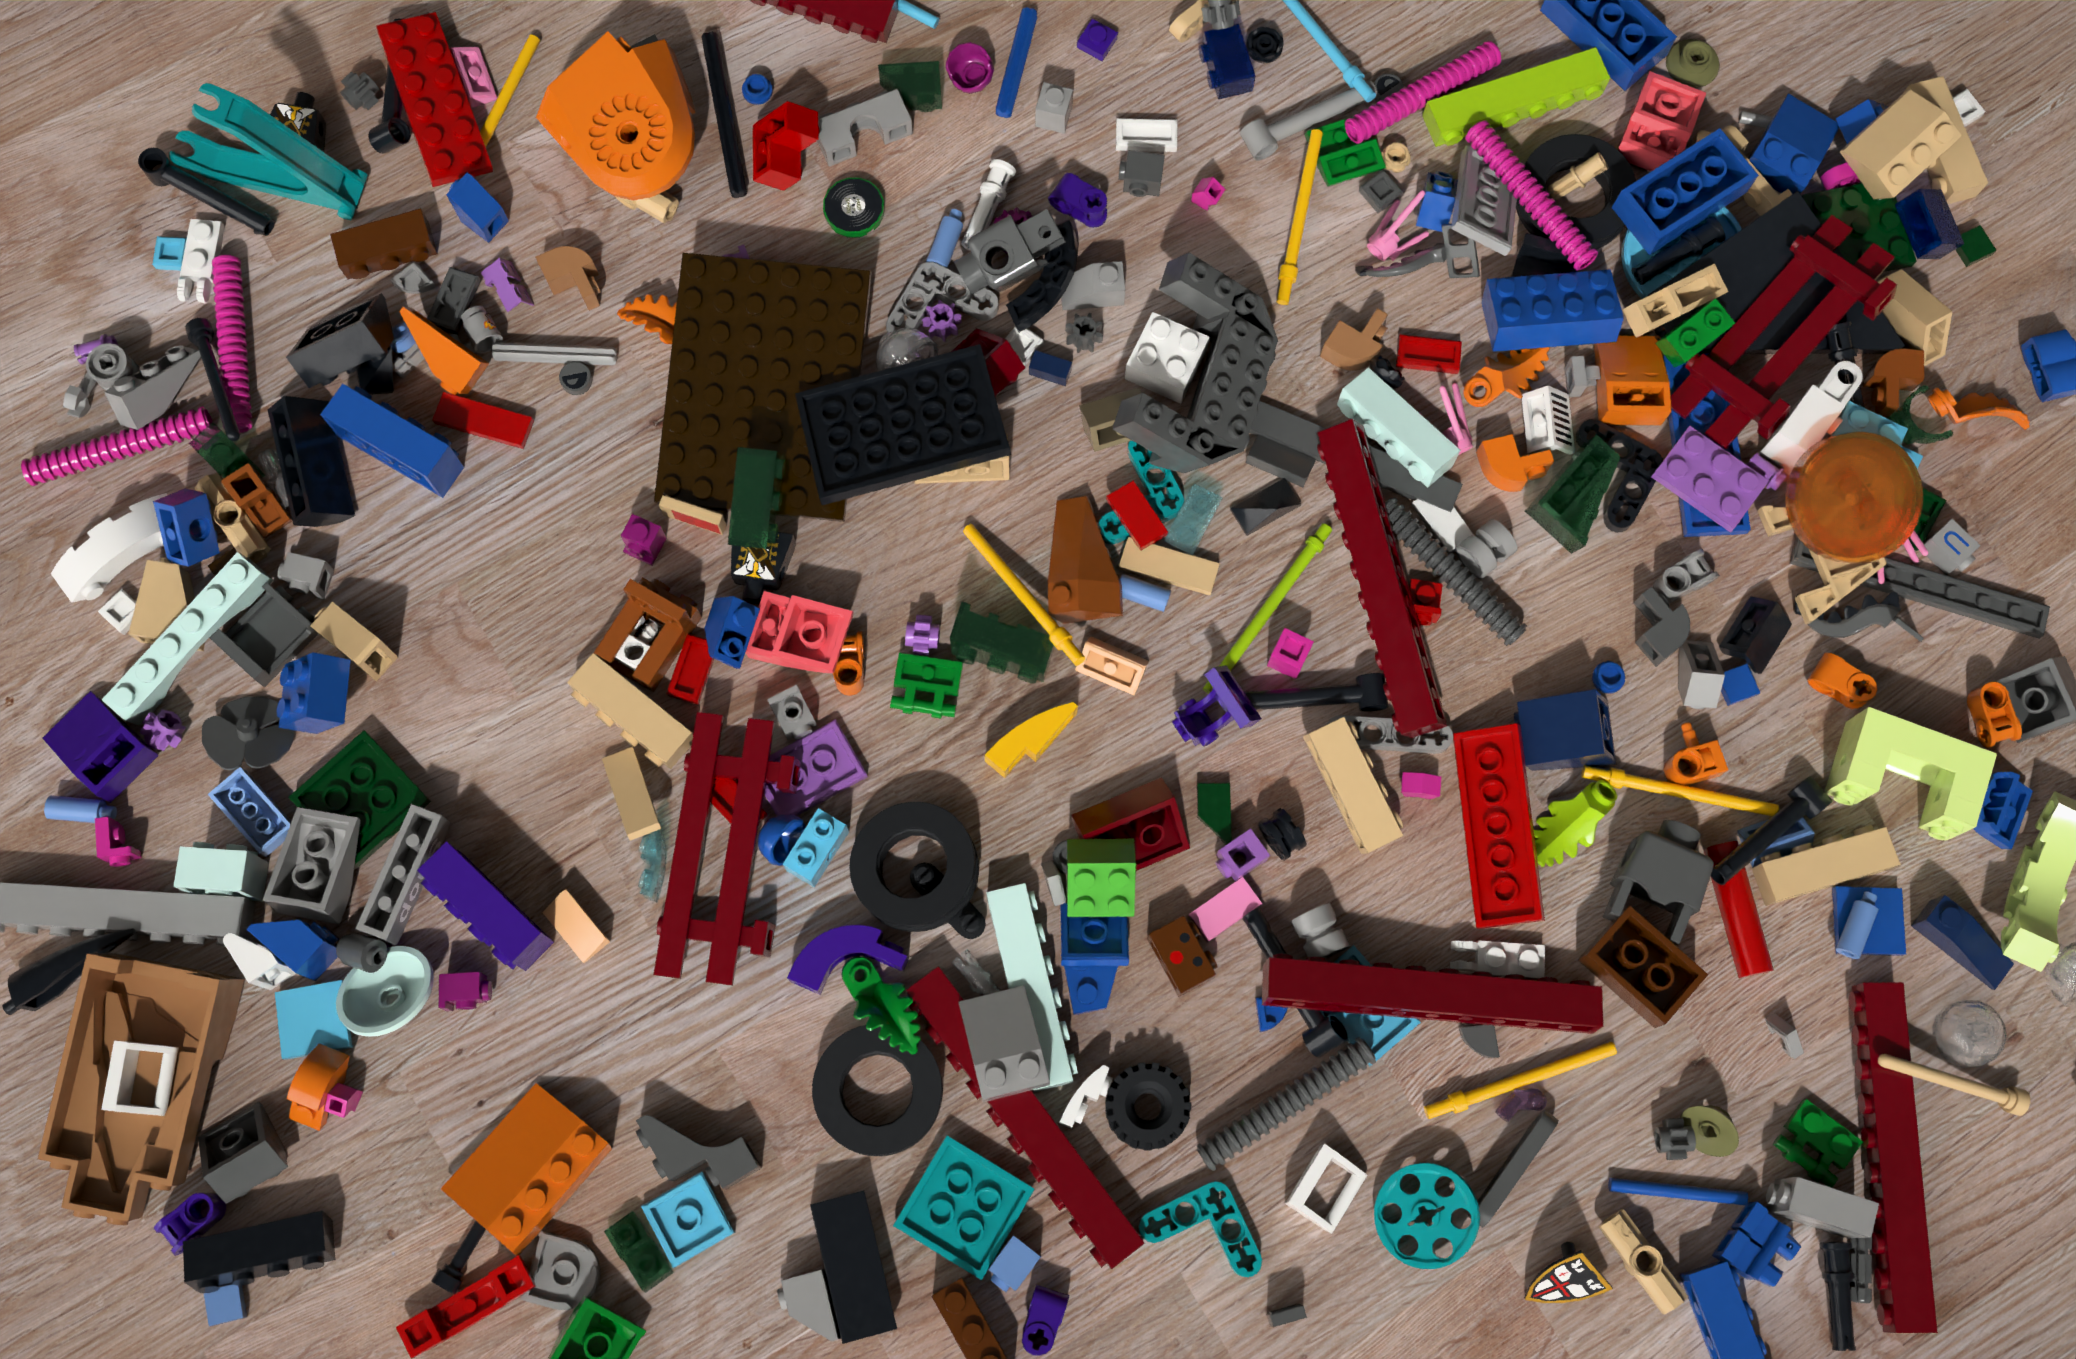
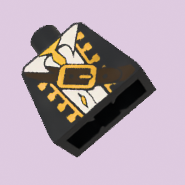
(302, 119)
(761, 568)

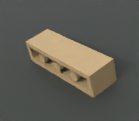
(1958, 168)
(631, 711)
(1353, 785)
(1825, 865)

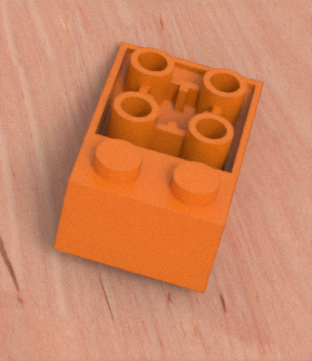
(1632, 382)

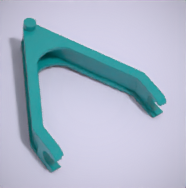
(287, 164)

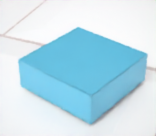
(169, 253)

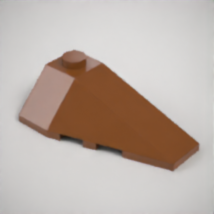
(1080, 568)

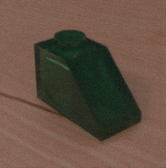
(916, 83)

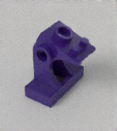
(1194, 722)

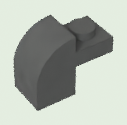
(1668, 630)

